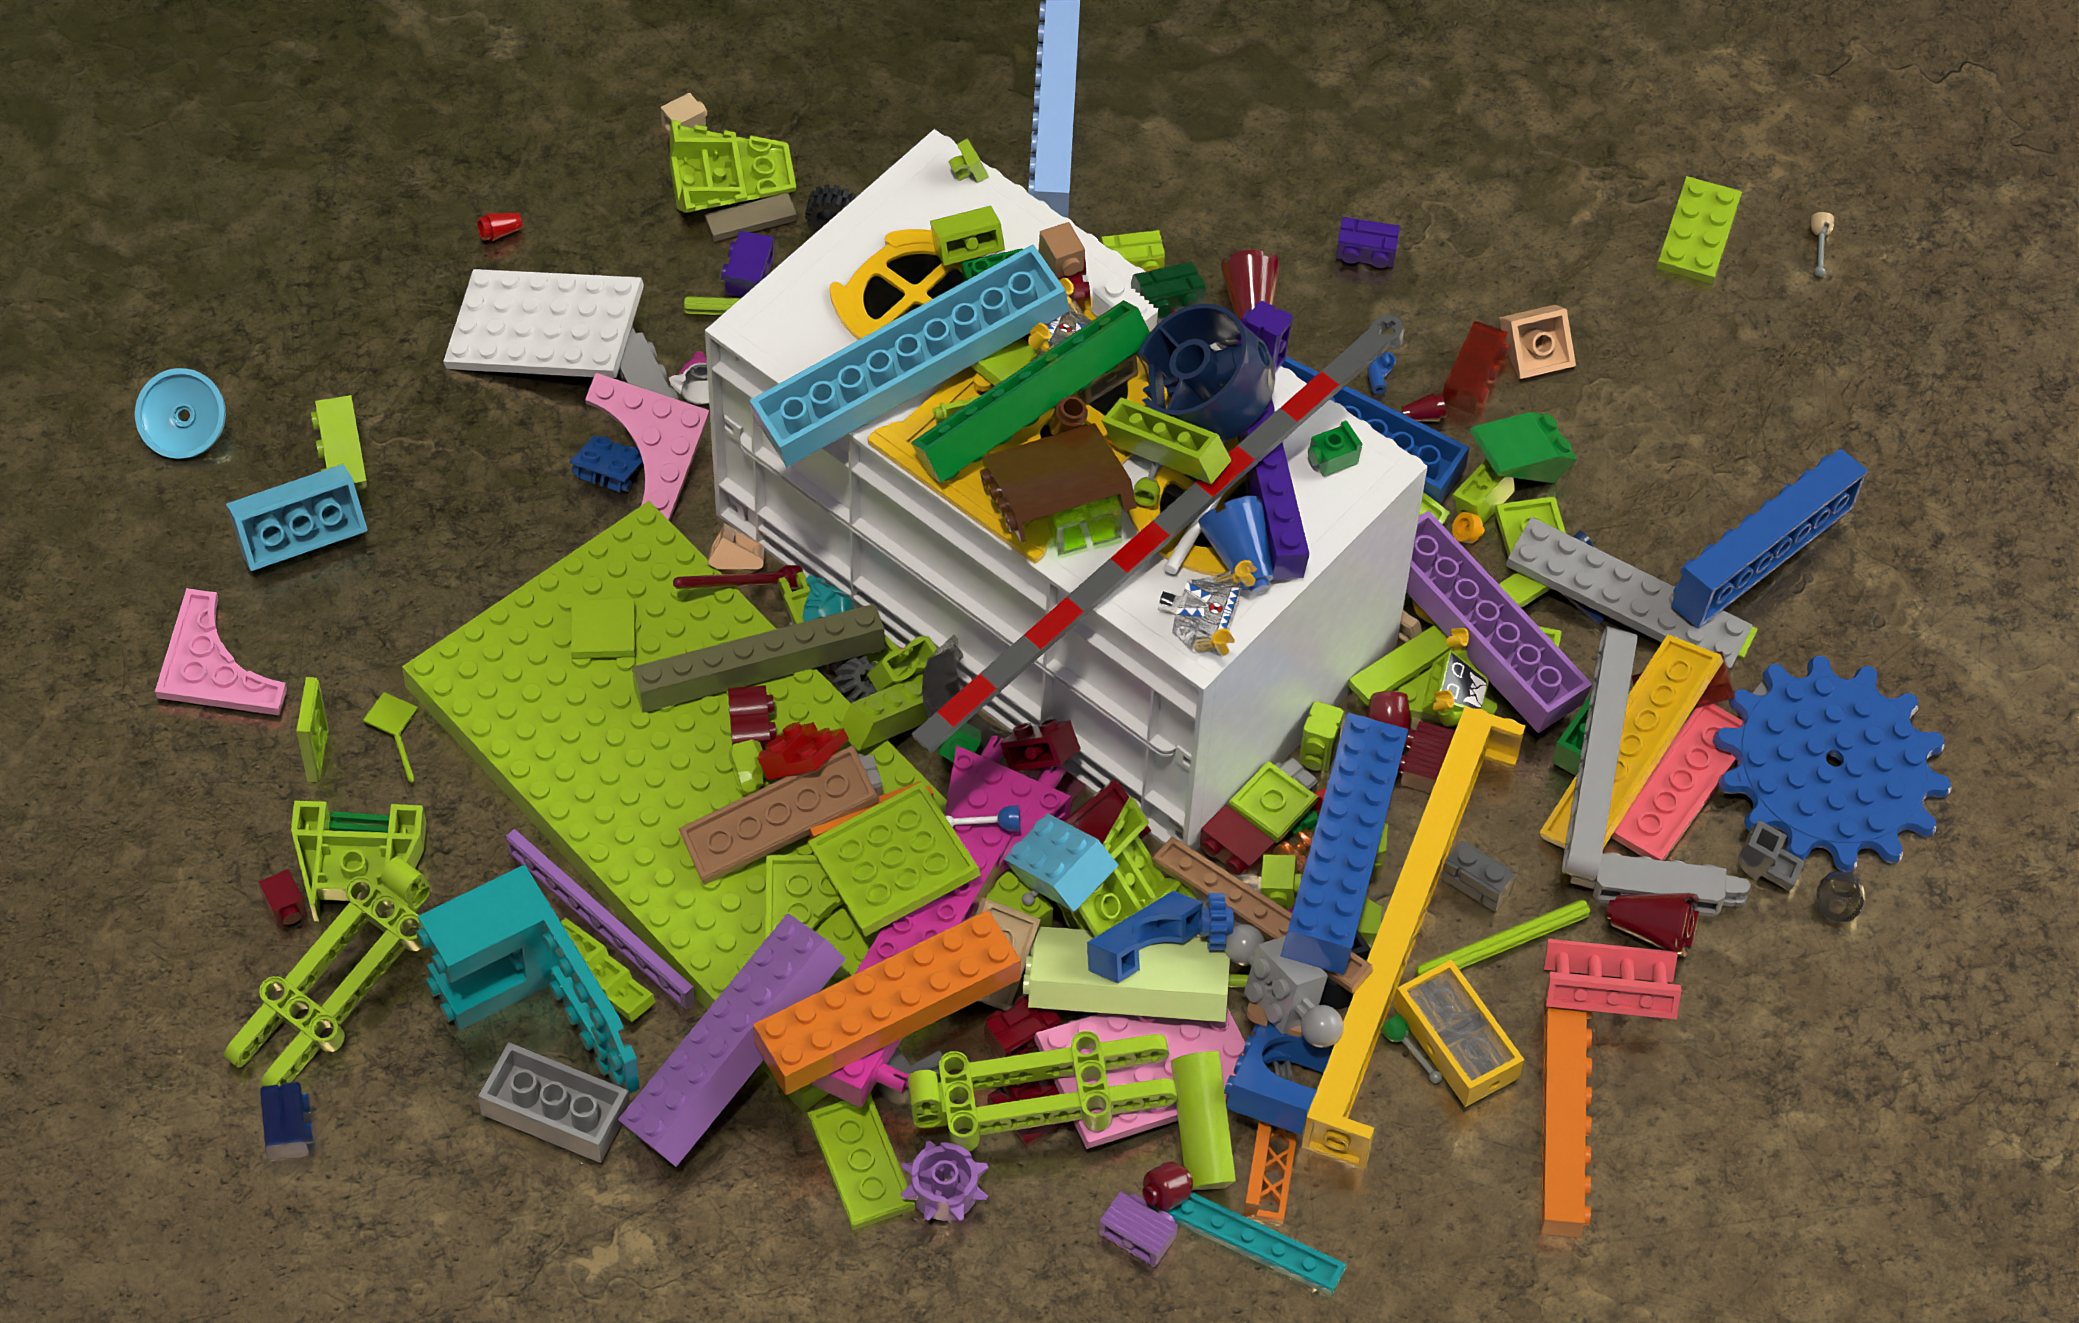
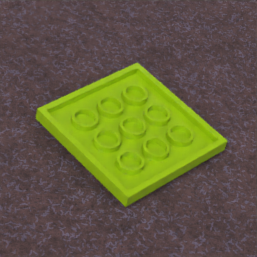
(894, 858)

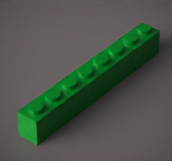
(1031, 392)

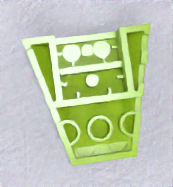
(726, 169)
(1133, 882)

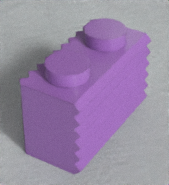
(1138, 1228)

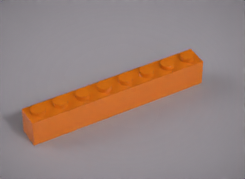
(1565, 1122)

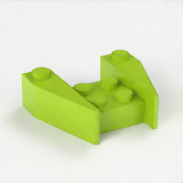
(336, 857)

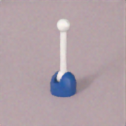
(1007, 818)

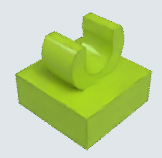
(968, 163)

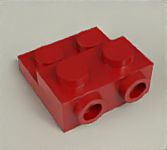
(800, 750)

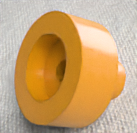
(1467, 528)

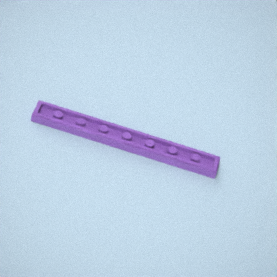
(600, 919)

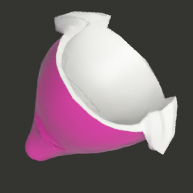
(693, 380)

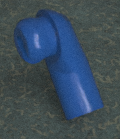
(1378, 370)

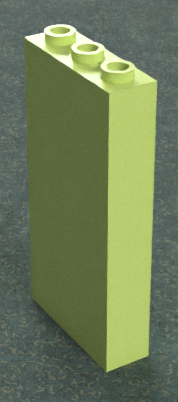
(1171, 982)

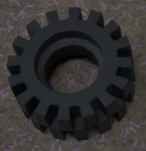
(826, 204)

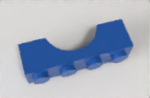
(1168, 919)

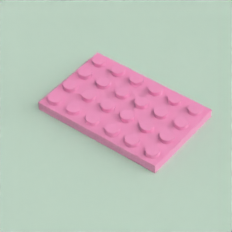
(1183, 1038)

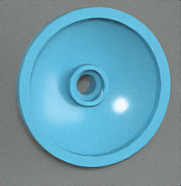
(161, 407)

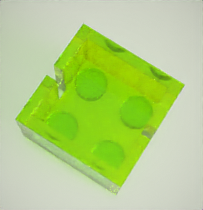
(1101, 519)

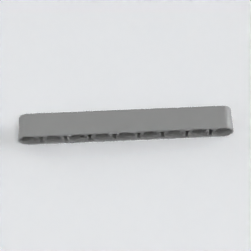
(1599, 754)

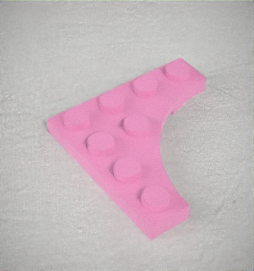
(661, 428)
(203, 670)

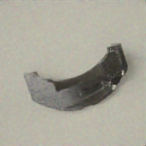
(941, 685)

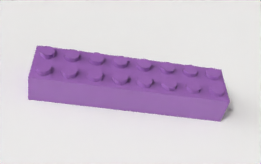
(1501, 635)
(721, 1048)

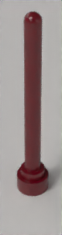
(744, 579)

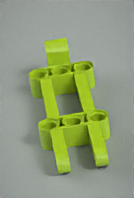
(404, 892)
(933, 1100)

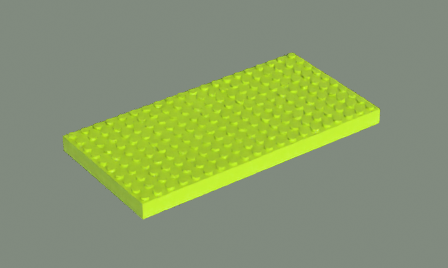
(621, 781)

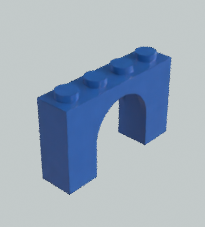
(1262, 1093)

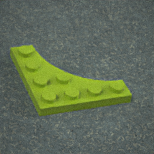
(799, 888)

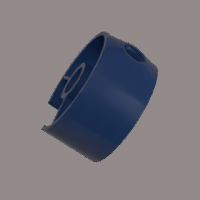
(1209, 388)

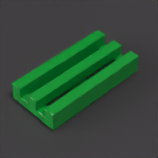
(358, 822)

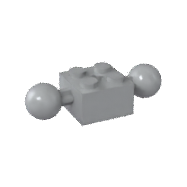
(1284, 987)

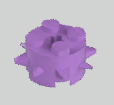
(939, 1198)

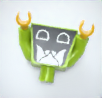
(1456, 683)

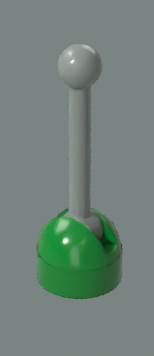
(1397, 1030)

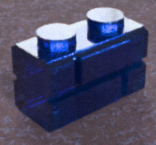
(284, 1121)

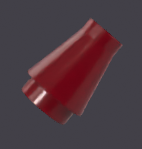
(1426, 409)

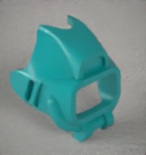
(824, 599)

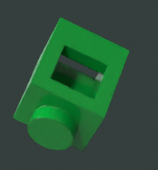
(1335, 449)

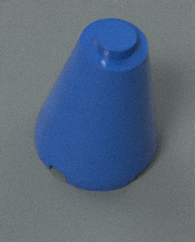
(1241, 535)

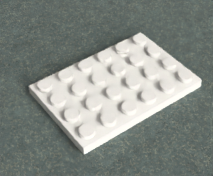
(544, 323)

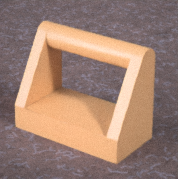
(735, 551)

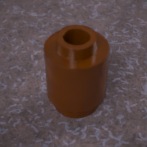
(1068, 415)

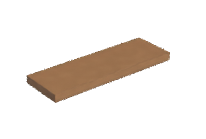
(777, 815)

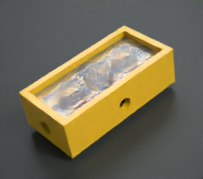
(1458, 1033)

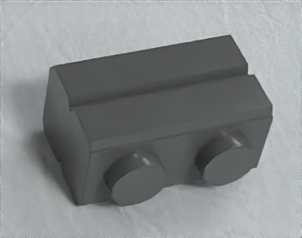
(1478, 876)

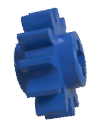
(1216, 921)

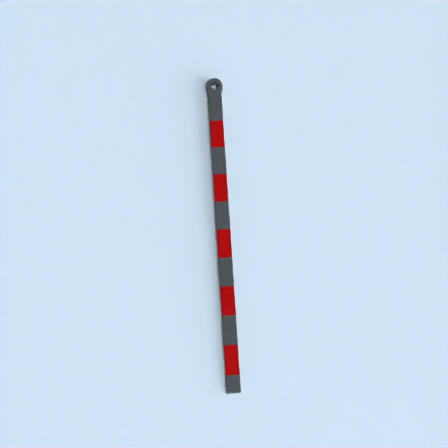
(1158, 533)

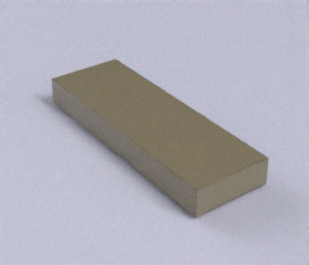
(751, 217)

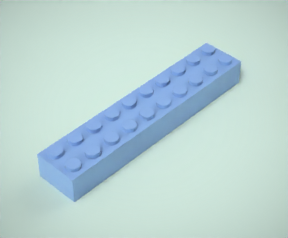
(1055, 102)

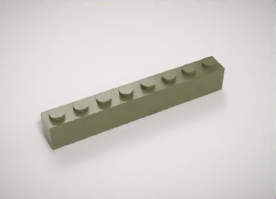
(758, 658)

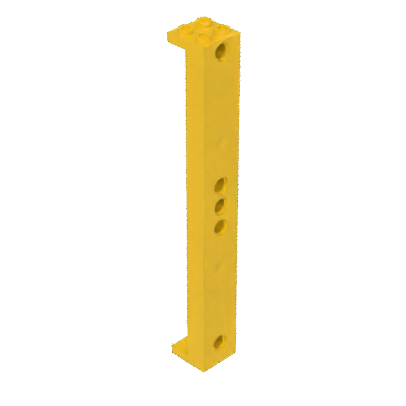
(1327, 1123)

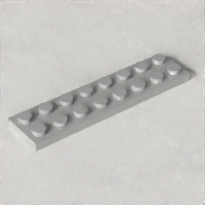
(1618, 589)

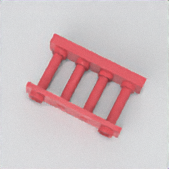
(1612, 994)

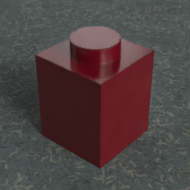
(283, 898)

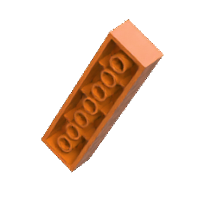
(886, 1002)

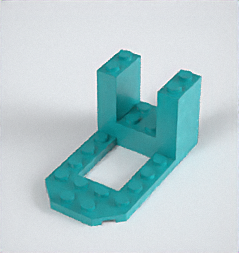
(508, 945)

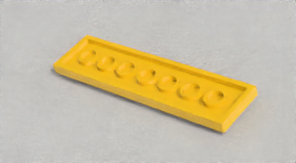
(1651, 721)

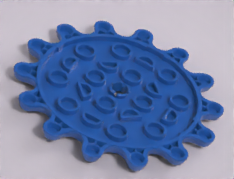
(1825, 806)

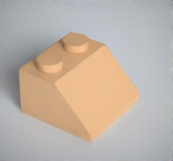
(1539, 340)

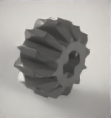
(853, 679)

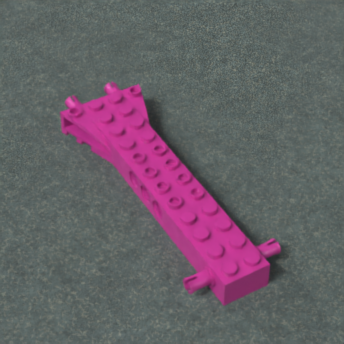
(975, 790)

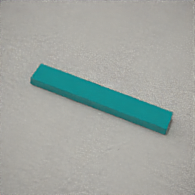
(1259, 1243)

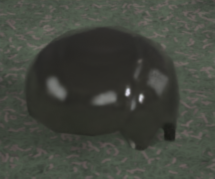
(1840, 896)

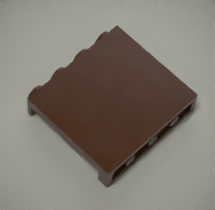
(1055, 476)

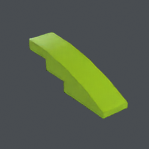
(615, 980)

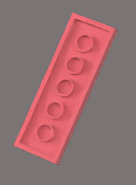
(1678, 785)

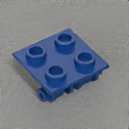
(607, 461)

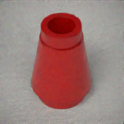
(497, 225)

